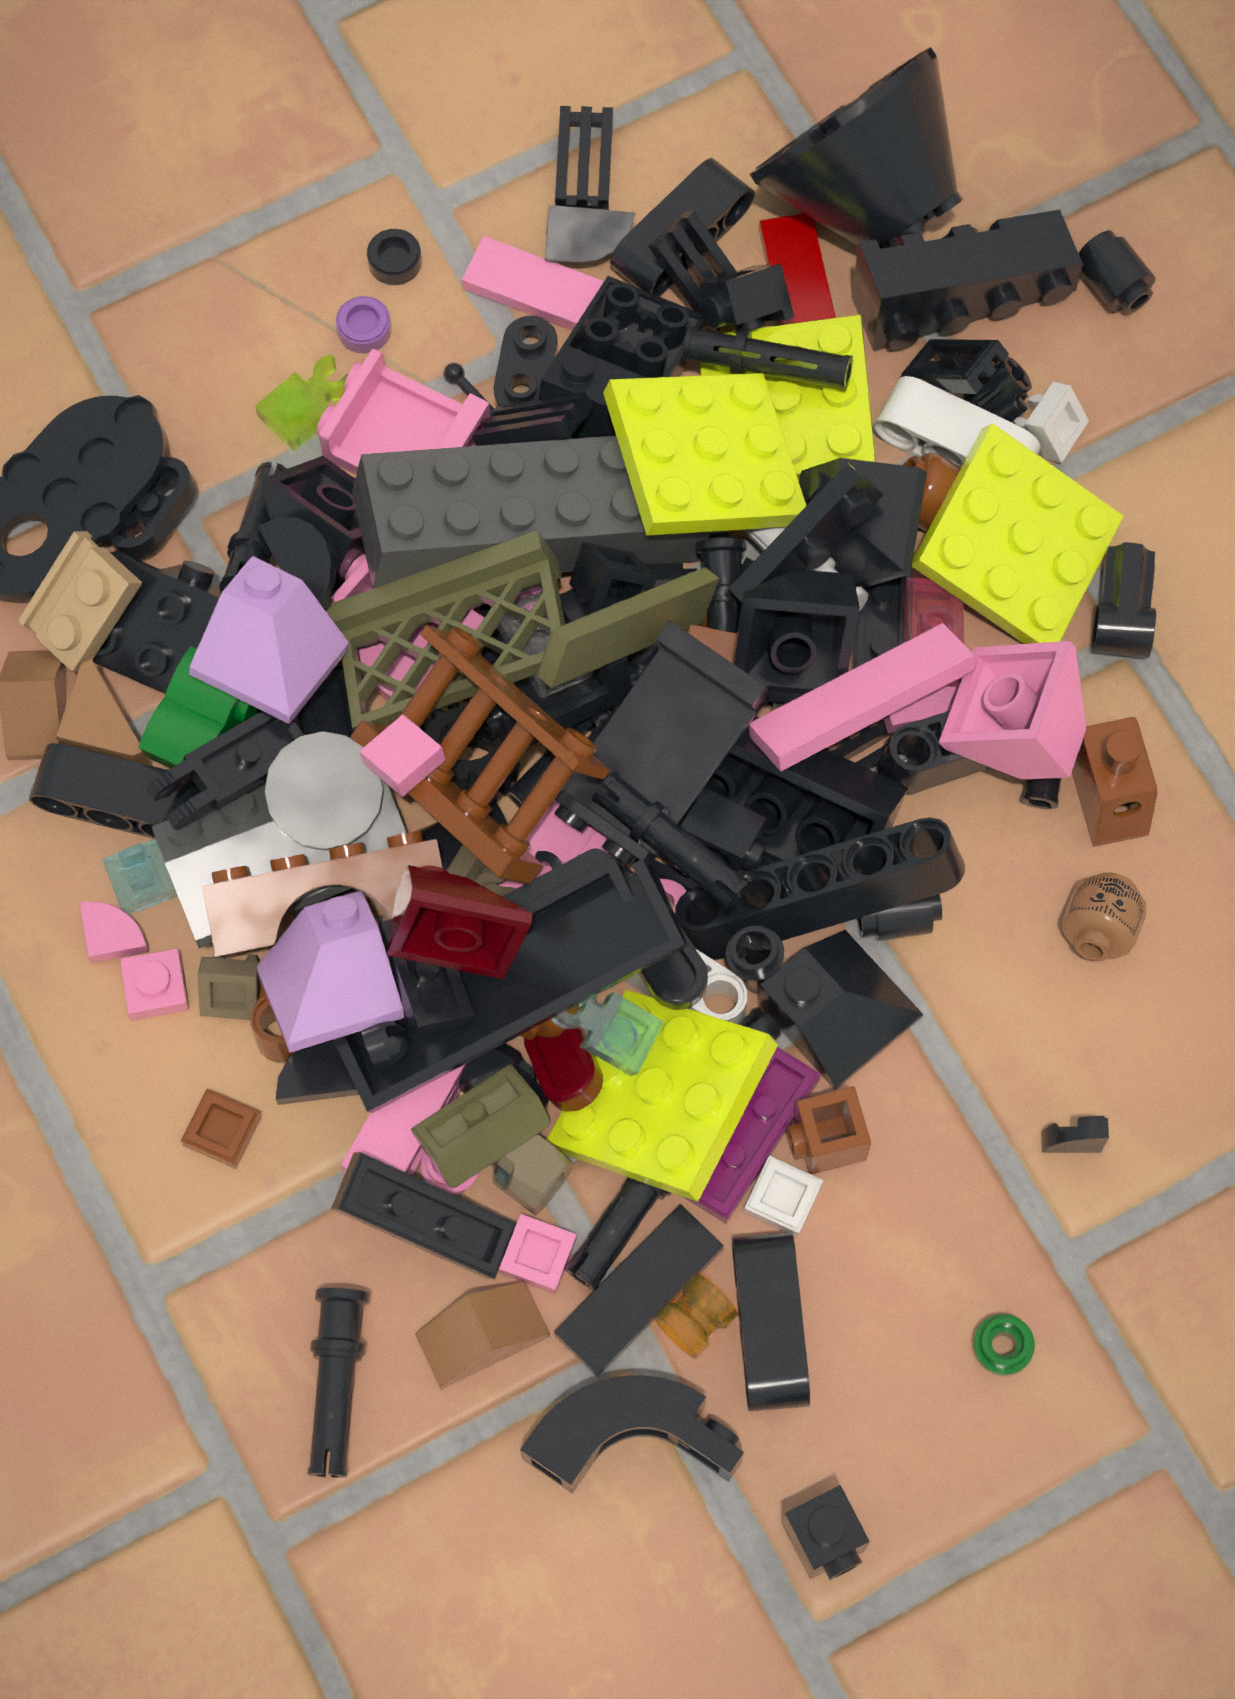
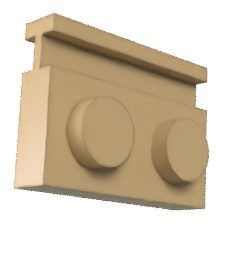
(79, 601)

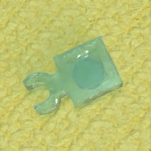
(616, 1031)

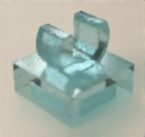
(139, 877)

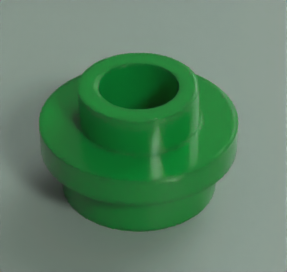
(1016, 1331)

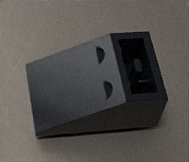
(618, 337)

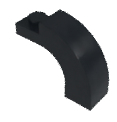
(622, 1409)

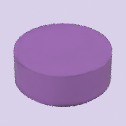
(363, 324)

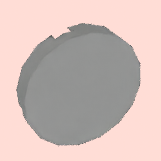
(322, 791)

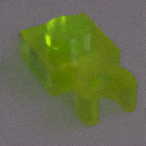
(298, 404)

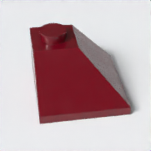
(455, 923)

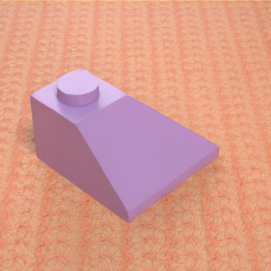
(268, 641)
(329, 974)

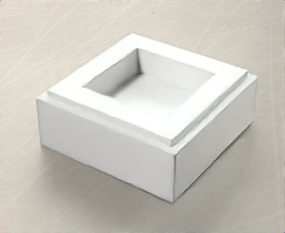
(783, 1196)

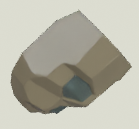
(532, 1173)

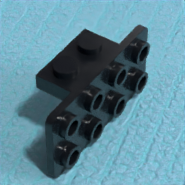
(160, 621)

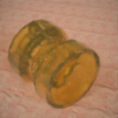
(695, 1315)

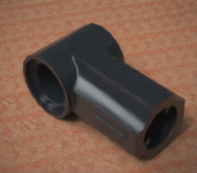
(1124, 615)

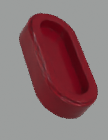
(565, 1070)

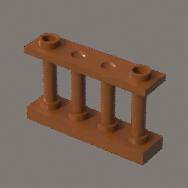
(467, 811)

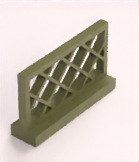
(443, 597)

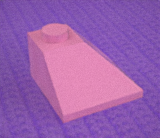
(1020, 710)

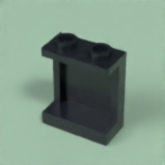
(574, 704)

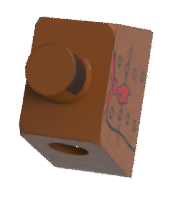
(1114, 772)

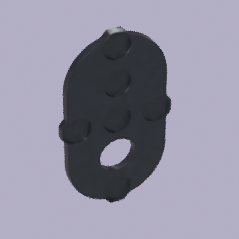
(78, 477)

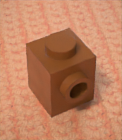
(829, 1131)

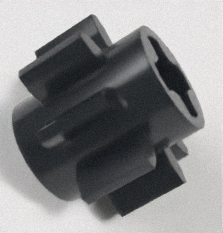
(1003, 391)

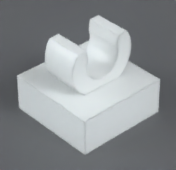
(1055, 420)

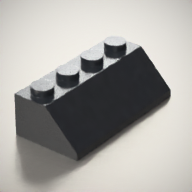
(809, 803)

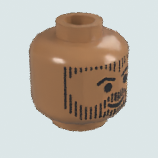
(1106, 915)

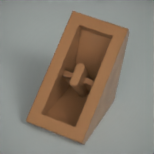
(31, 702)
(95, 720)
(481, 1332)

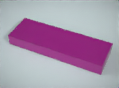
(757, 1133)

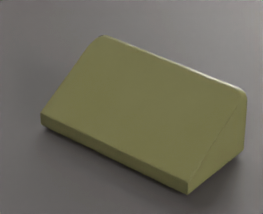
(481, 1126)

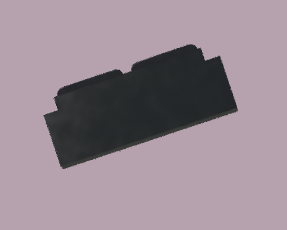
(583, 938)

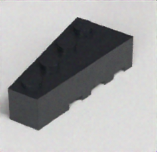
(962, 277)

